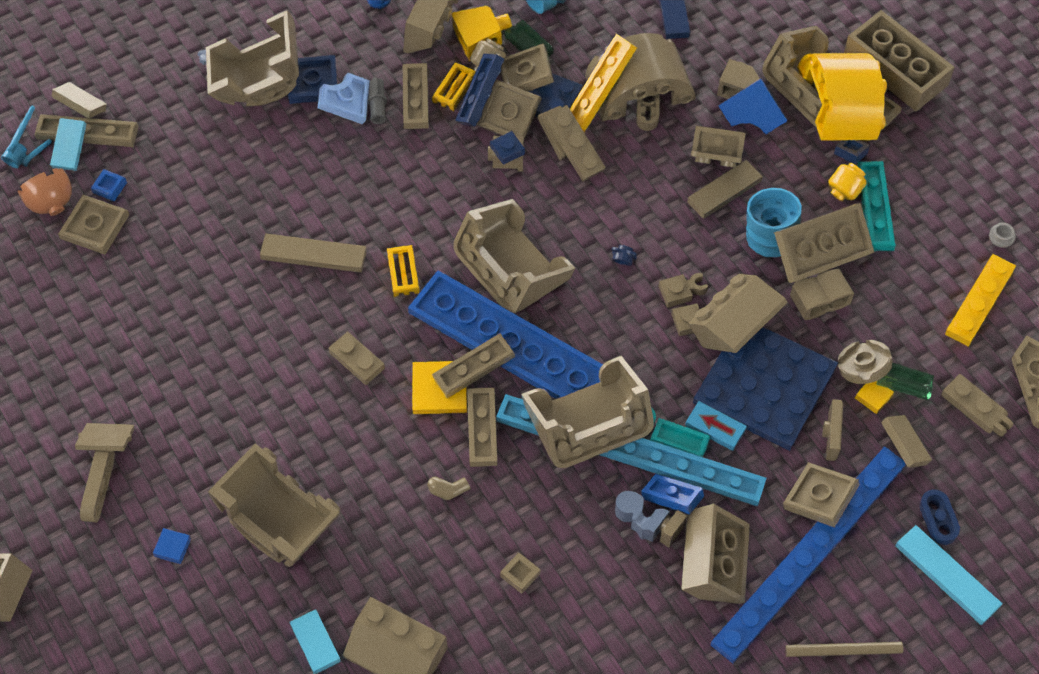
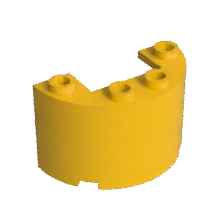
(849, 94)

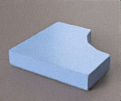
(346, 99)

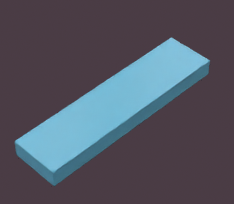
(948, 575)

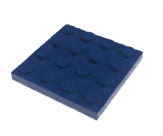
(768, 386)

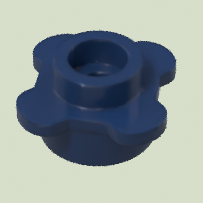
(623, 255)

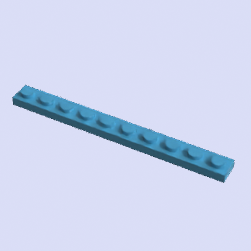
(660, 460)

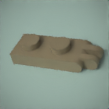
(977, 406)

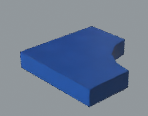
(754, 106)

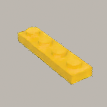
(602, 80)
(980, 300)

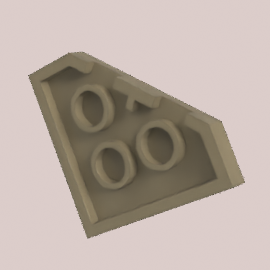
(1027, 371)

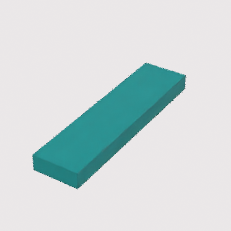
(877, 206)

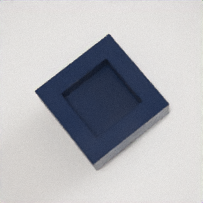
(507, 147)
(852, 150)

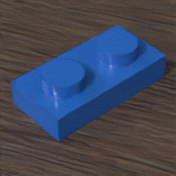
(672, 493)

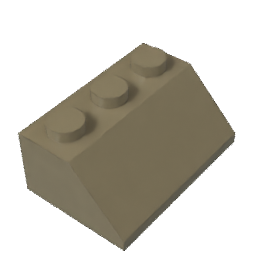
(426, 23)
(736, 313)
(715, 555)
(393, 643)

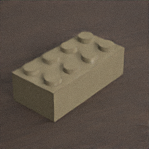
(906, 63)

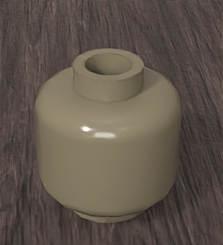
(486, 47)

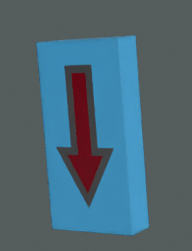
(716, 424)

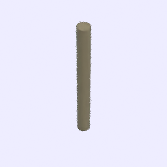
(844, 649)

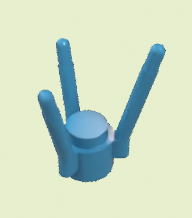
(16, 152)

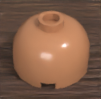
(47, 193)

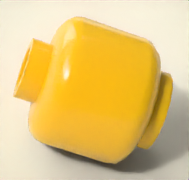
(847, 182)

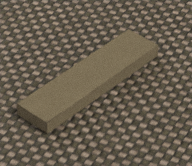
(96, 132)
(313, 252)

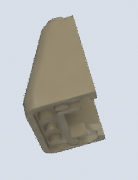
(782, 70)
(505, 259)
(593, 417)

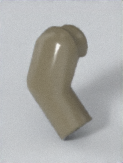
(446, 489)

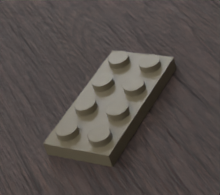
(824, 242)

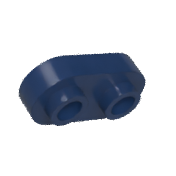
(941, 518)

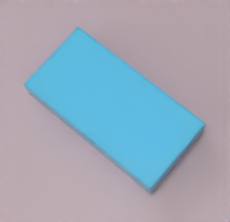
(68, 144)
(315, 642)

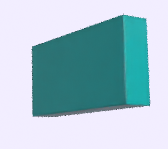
(680, 437)

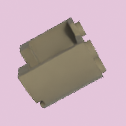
(650, 71)
(257, 72)
(272, 507)

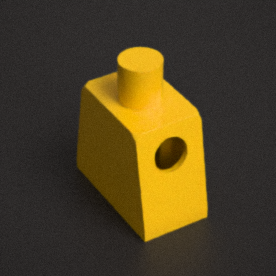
(478, 25)

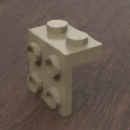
(718, 145)

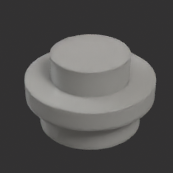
(1002, 235)

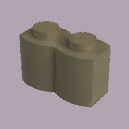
(821, 294)

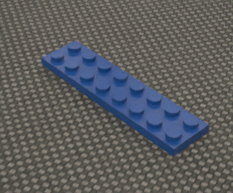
(476, 319)

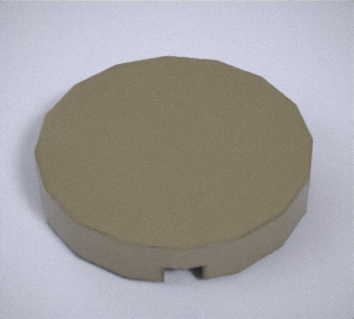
(865, 362)

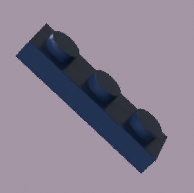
(479, 90)

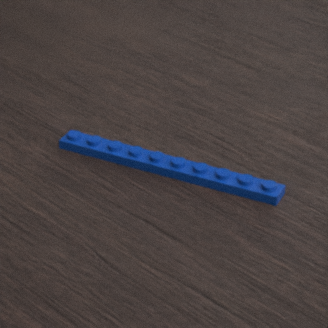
(804, 559)

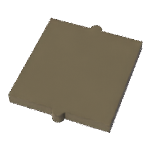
(104, 437)

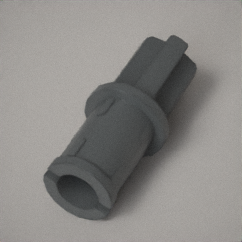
(377, 101)

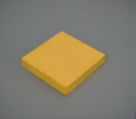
(427, 395)

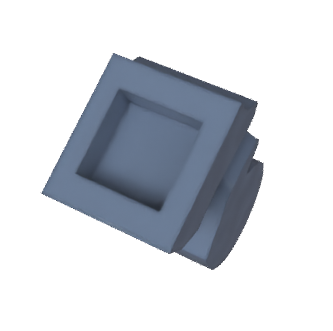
(629, 509)

